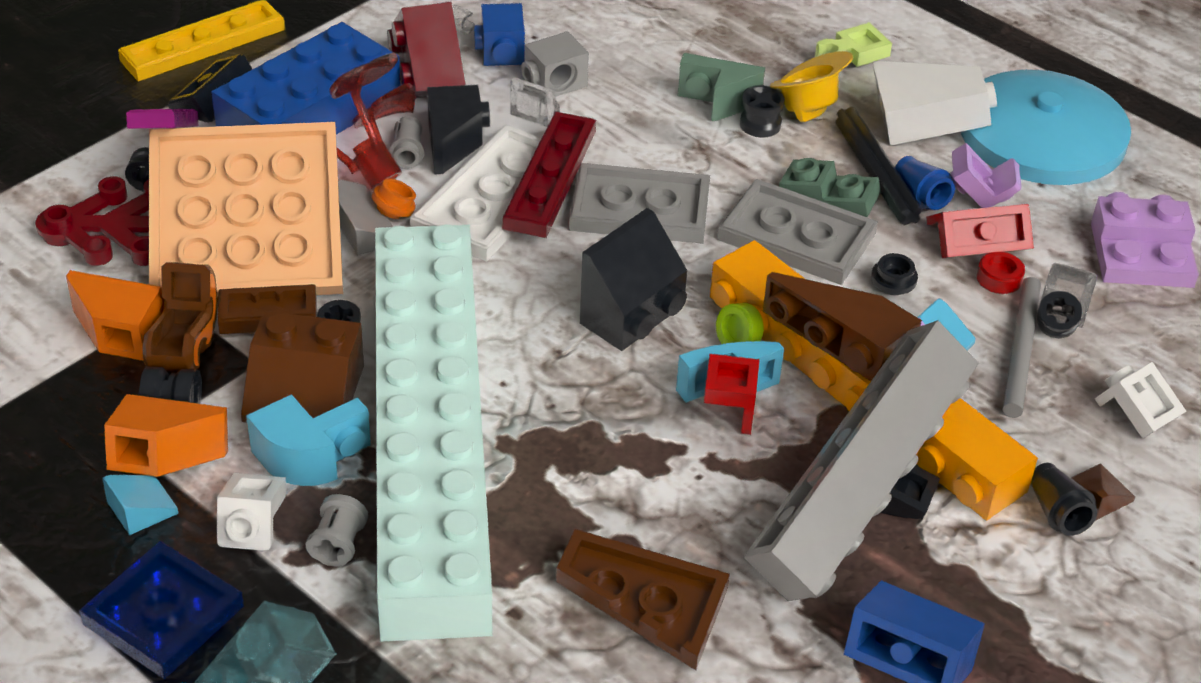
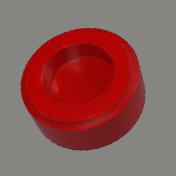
(1000, 272)

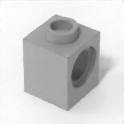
(556, 63)

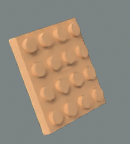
(247, 204)

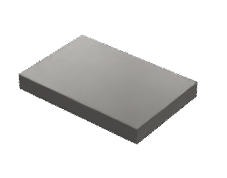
(614, 194)
(799, 230)

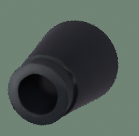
(1063, 500)

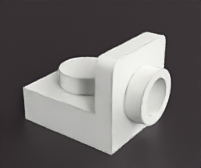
(1143, 397)
(248, 509)

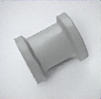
(337, 530)

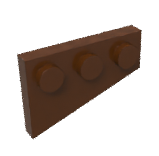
(646, 591)

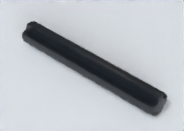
(878, 165)

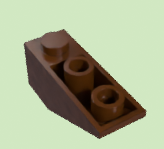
(842, 321)

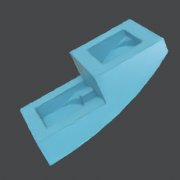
(694, 365)

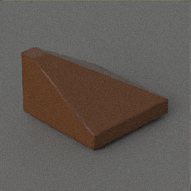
(1107, 490)

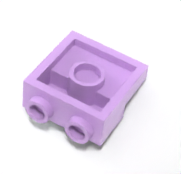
(1144, 240)

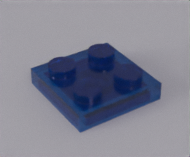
(161, 609)

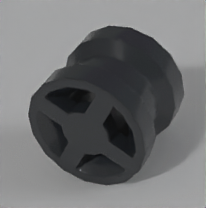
(761, 111)

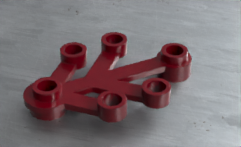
(68, 225)

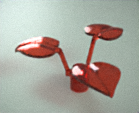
(372, 154)

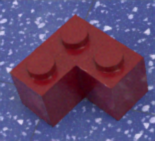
(427, 47)

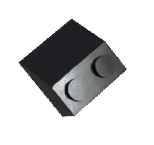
(631, 281)

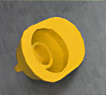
(813, 84)

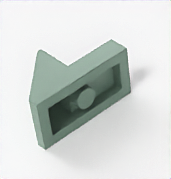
(717, 82)

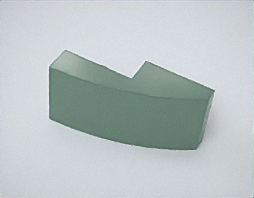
(820, 181)

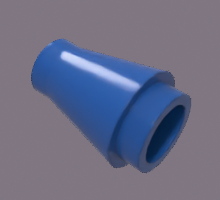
(928, 183)

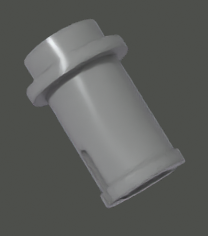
(407, 146)

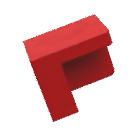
(733, 383)

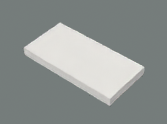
(482, 191)

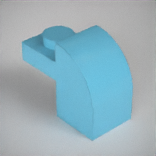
(307, 447)

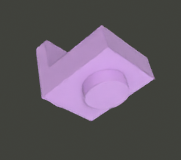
(980, 181)

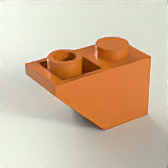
(115, 311)
(163, 435)

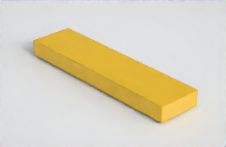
(201, 40)

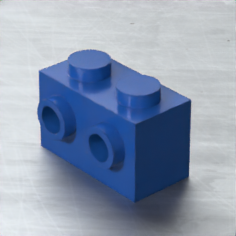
(912, 637)

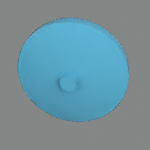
(1052, 128)

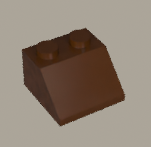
(303, 357)

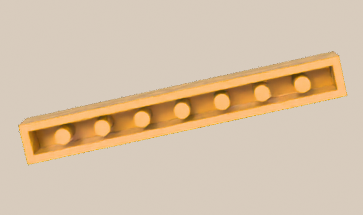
(967, 453)

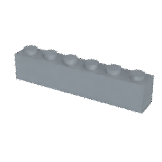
(862, 463)

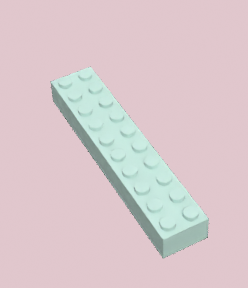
(429, 439)

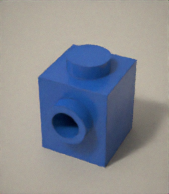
(501, 34)

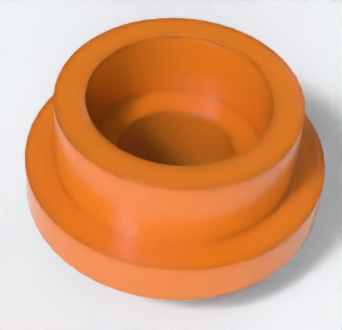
(394, 199)

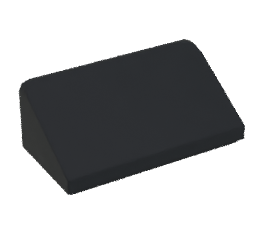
(198, 92)

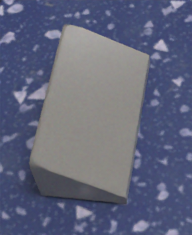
(359, 216)

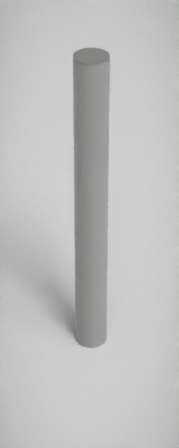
(1022, 348)

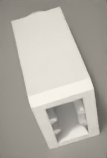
(931, 99)

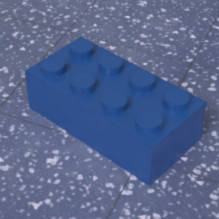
(299, 80)

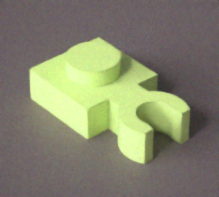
(862, 41)

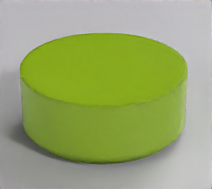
(739, 323)

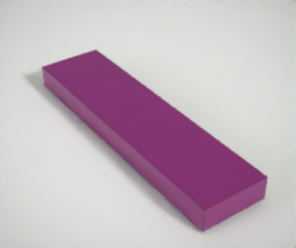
(162, 118)

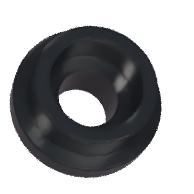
(894, 274)

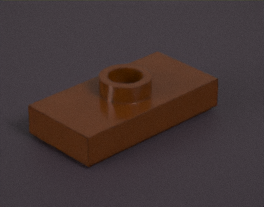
(243, 307)

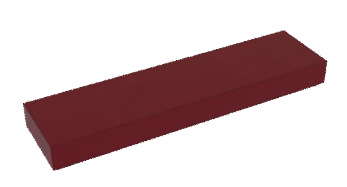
(549, 175)

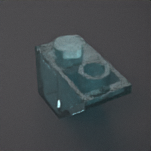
(272, 647)

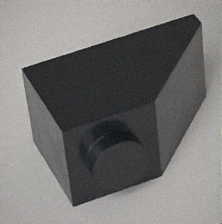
(455, 123)

